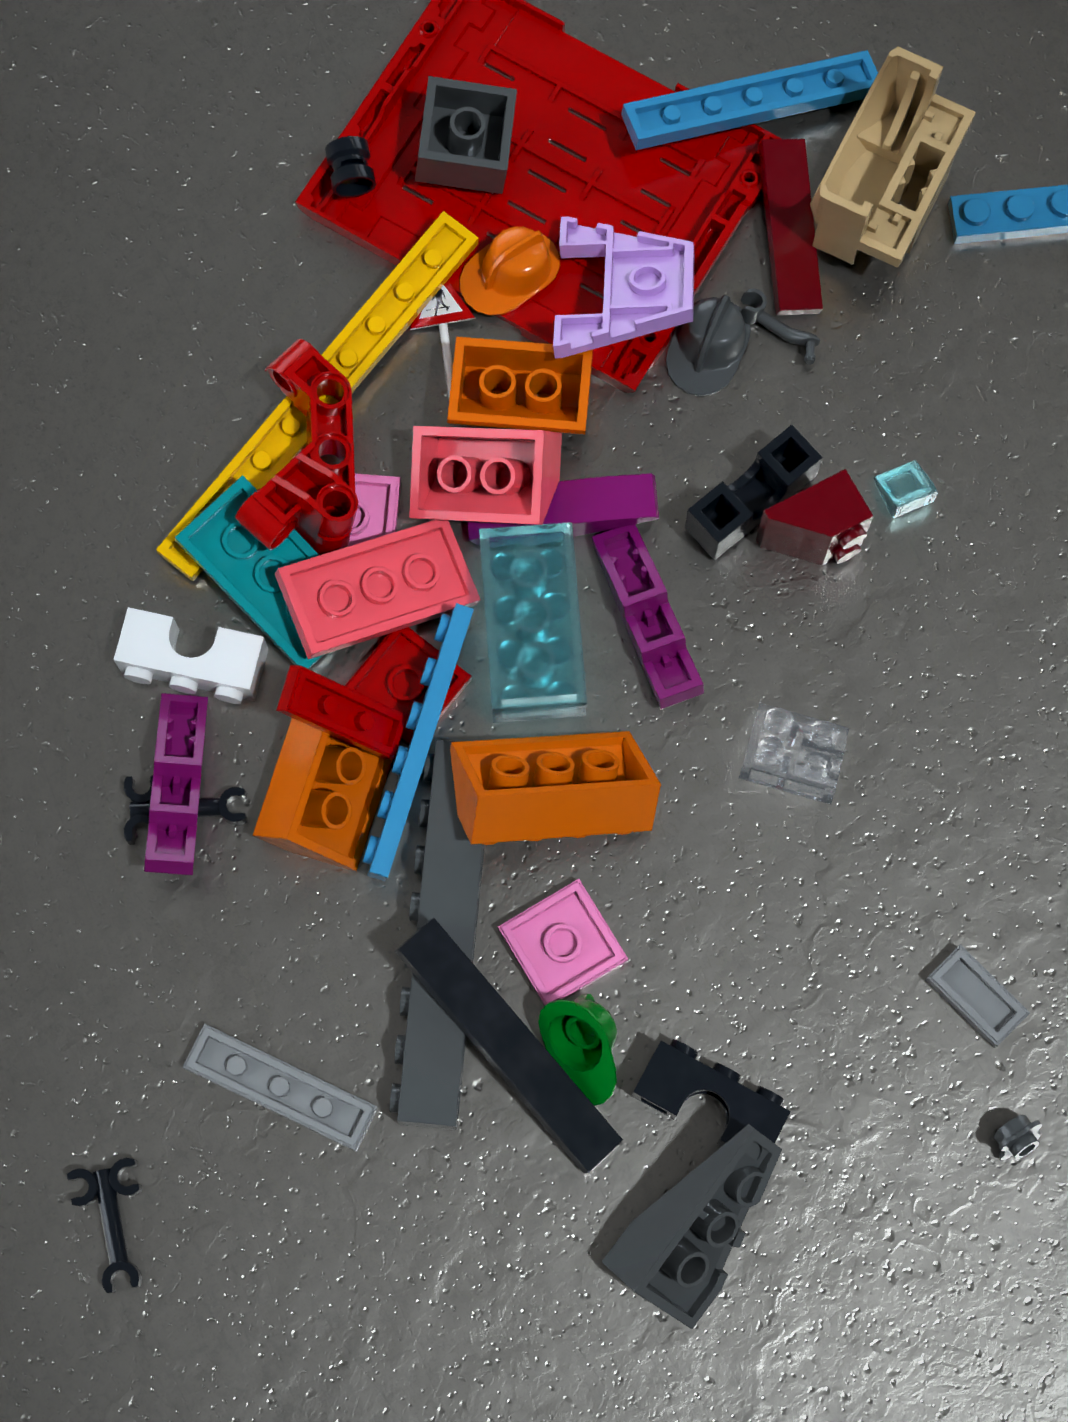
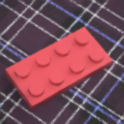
(376, 587)

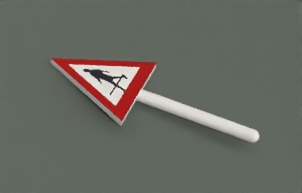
(444, 309)

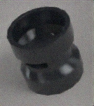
(350, 168)

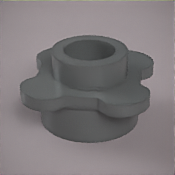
(1018, 1137)

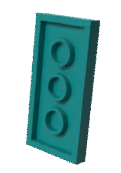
(247, 567)

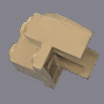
(890, 163)

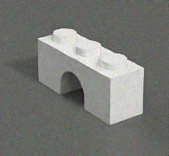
(229, 668)

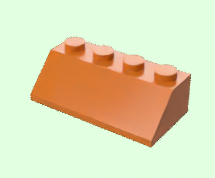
(553, 787)

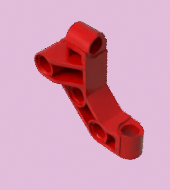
(308, 492)

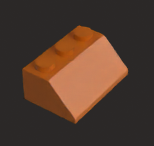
(519, 386)
(322, 797)

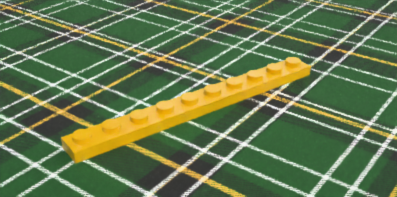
(353, 354)

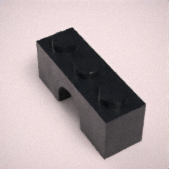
(736, 509)
(676, 1076)

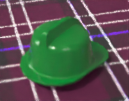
(581, 1042)

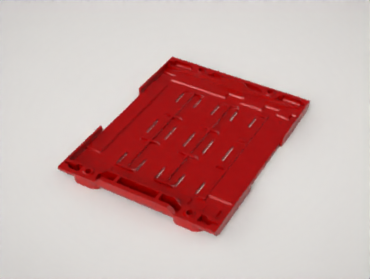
(550, 78)

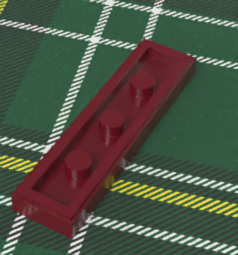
(790, 227)

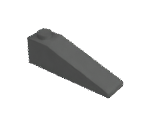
(683, 1239)

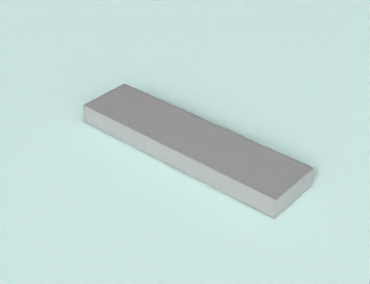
(280, 1087)

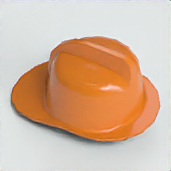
(509, 271)

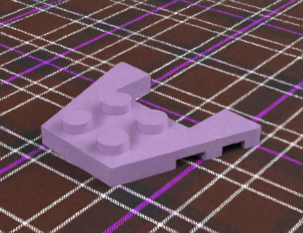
(644, 286)

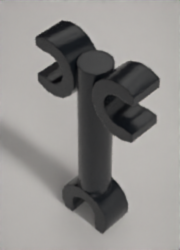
(207, 808)
(105, 1185)

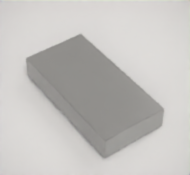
(977, 996)

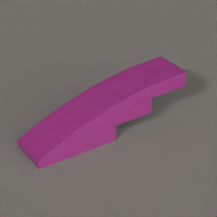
(595, 505)
(648, 615)
(176, 784)

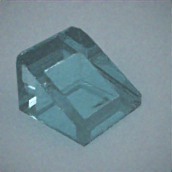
(905, 488)

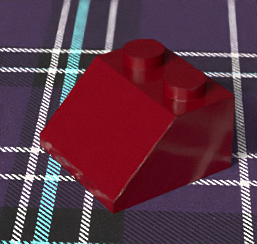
(818, 522)

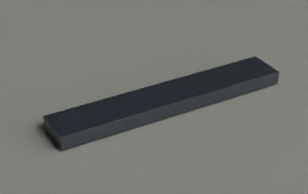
(509, 1045)

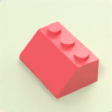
(483, 474)

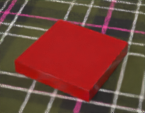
(395, 673)

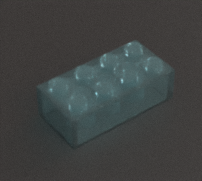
(533, 622)

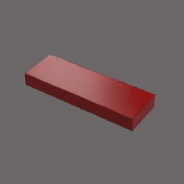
(341, 712)

